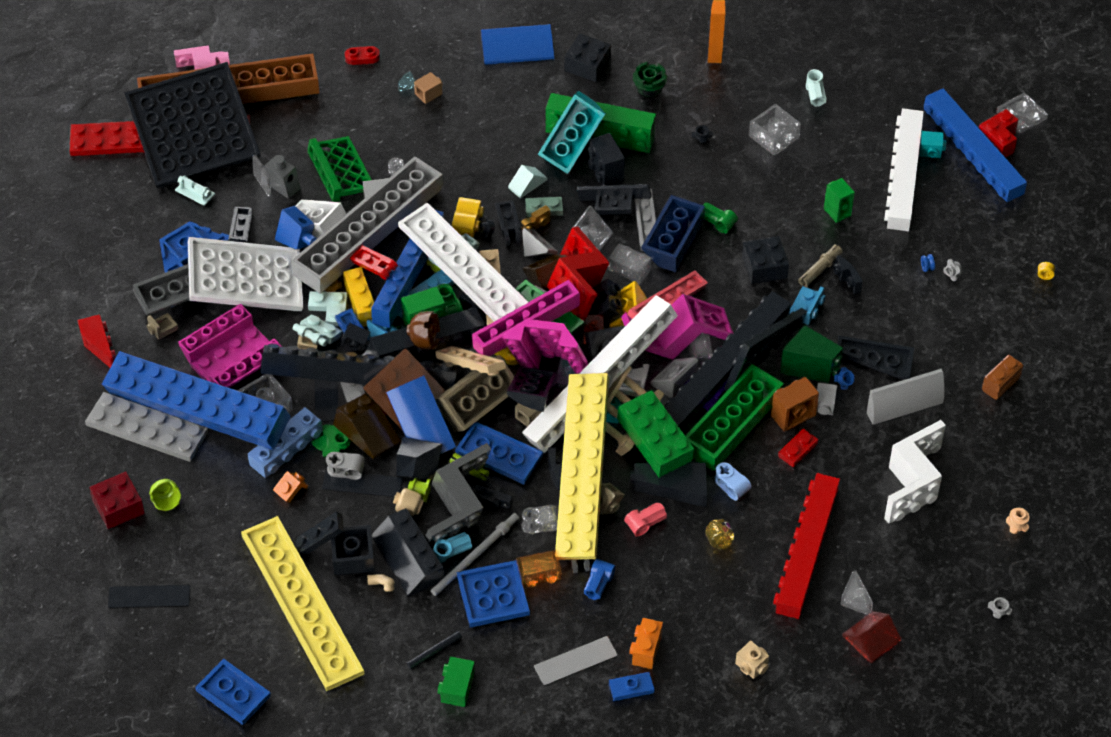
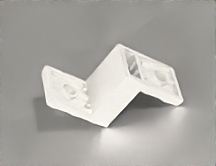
(915, 472)

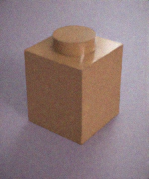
(428, 87)

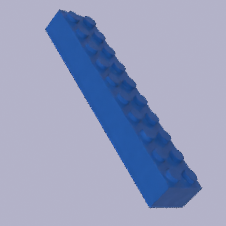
(196, 400)

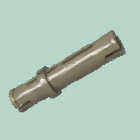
(826, 260)

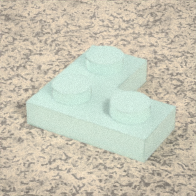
(331, 302)

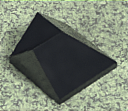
(418, 459)

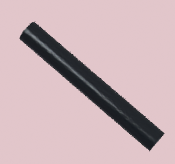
(434, 650)

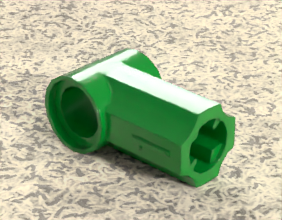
(721, 219)

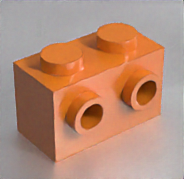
(647, 643)

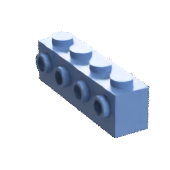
(295, 437)

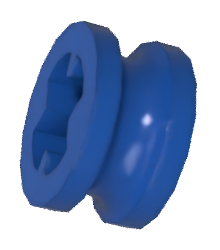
(927, 263)

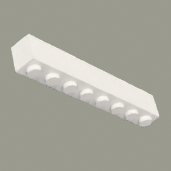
(904, 170)

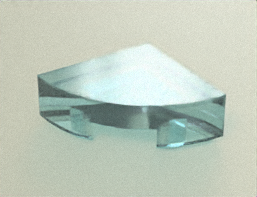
(406, 82)

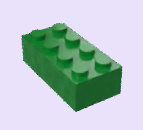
(655, 433)

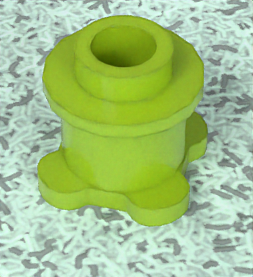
(421, 487)

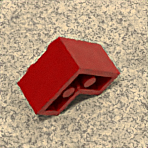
(1001, 131)

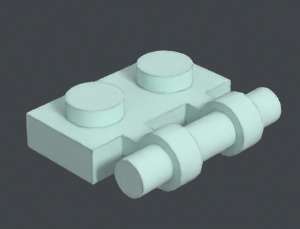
(317, 330)

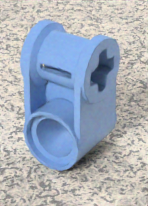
(731, 481)

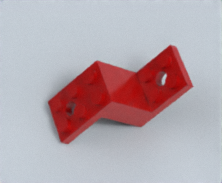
(583, 268)

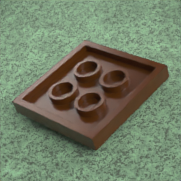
(398, 372)

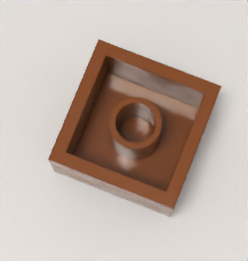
(794, 404)

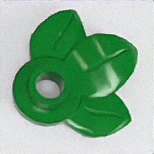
(331, 440)

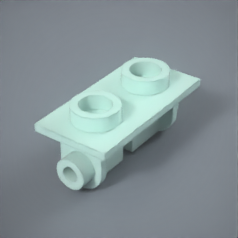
(194, 190)

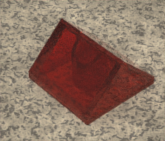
(873, 635)

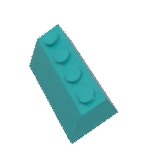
(572, 132)

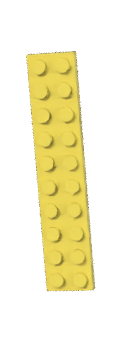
(582, 466)
(302, 603)

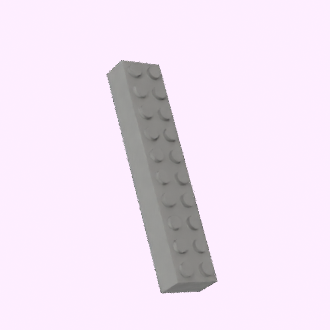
(366, 224)

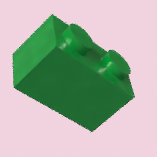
(839, 200)
(457, 681)

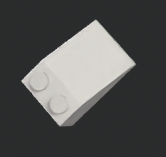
(322, 214)

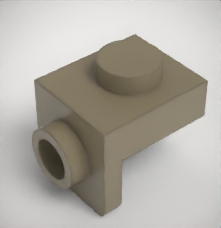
(161, 326)

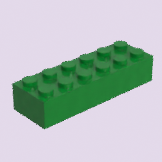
(627, 126)
(733, 417)

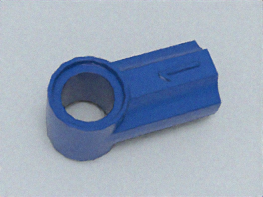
(600, 575)

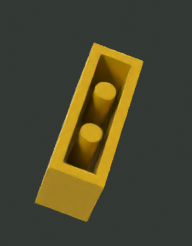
(359, 294)

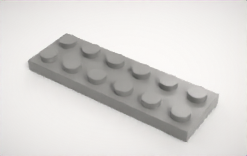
(146, 426)

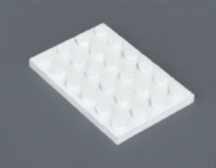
(243, 274)

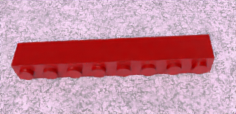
(807, 546)

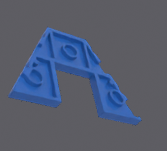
(175, 244)

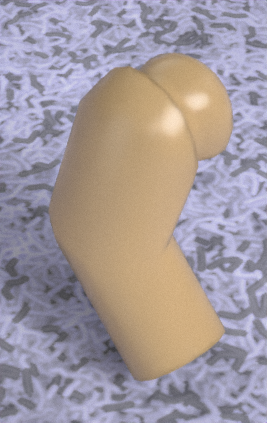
(381, 579)

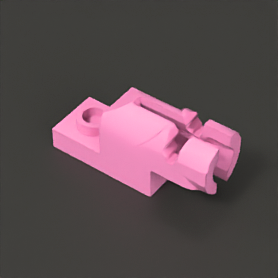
(199, 57)

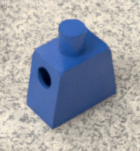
(294, 229)

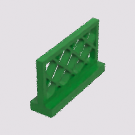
(327, 170)

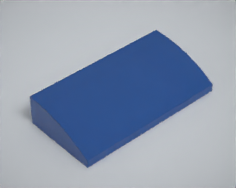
(517, 44)
(420, 413)

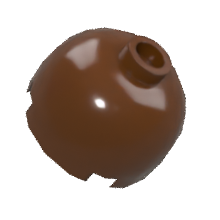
(424, 330)

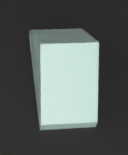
(526, 180)

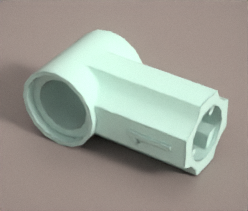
(815, 87)

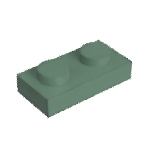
(554, 204)

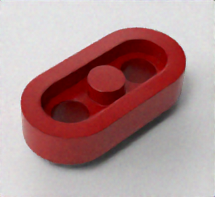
(362, 55)

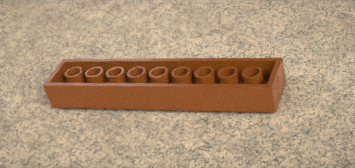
(265, 78)

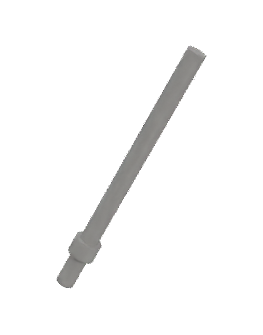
(501, 529)

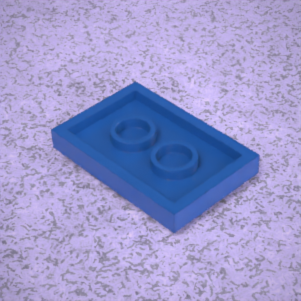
(233, 691)

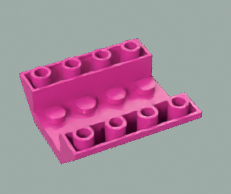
(537, 338)
(226, 348)

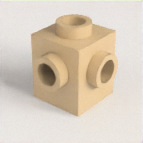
(752, 660)

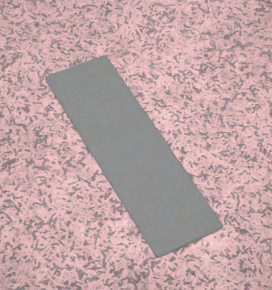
(575, 660)

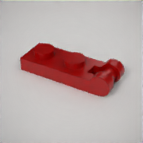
(373, 262)

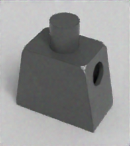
(283, 176)

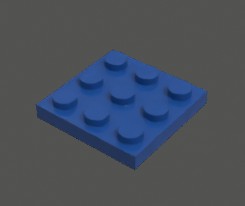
(492, 593)

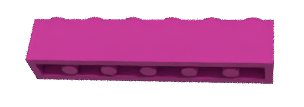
(543, 308)

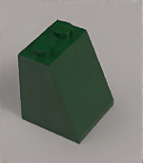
(811, 356)

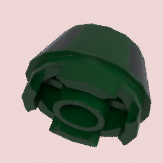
(649, 79)

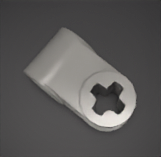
(346, 466)

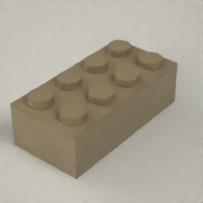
(474, 397)

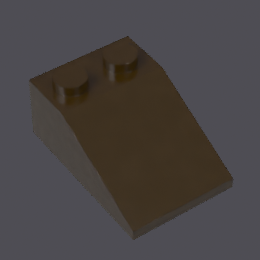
(366, 426)

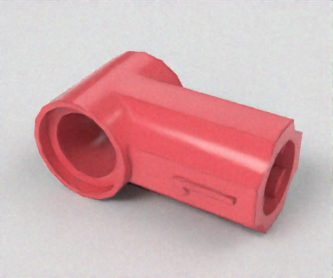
(640, 521)

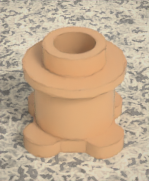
(1017, 520)

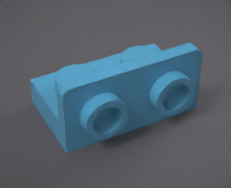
(809, 301)

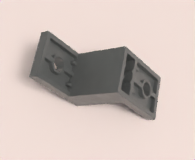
(458, 495)

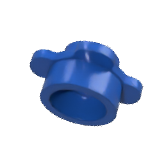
(848, 375)

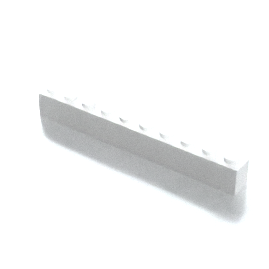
(612, 360)

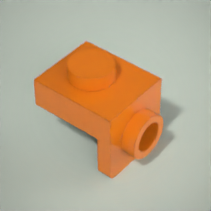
(290, 485)

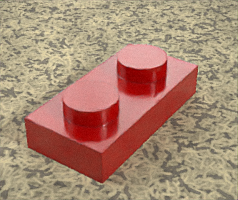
(798, 447)

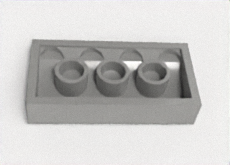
(906, 396)

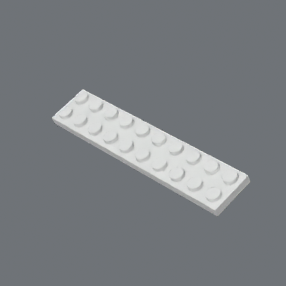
(461, 262)

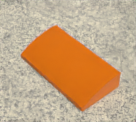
(716, 31)

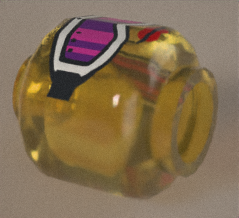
(719, 534)

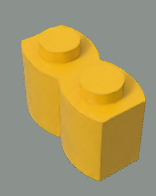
(467, 216)

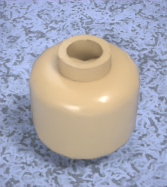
(408, 499)

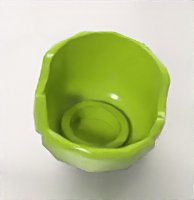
(165, 494)

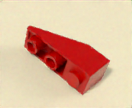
(95, 339)

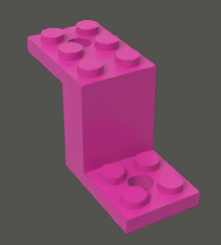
(692, 319)

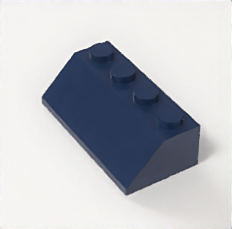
(674, 232)

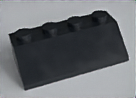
(408, 553)

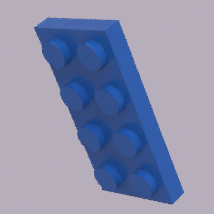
(507, 454)

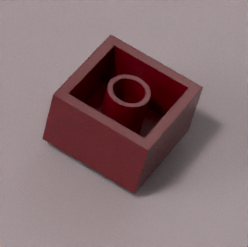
(116, 500)

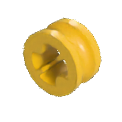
(1046, 270)

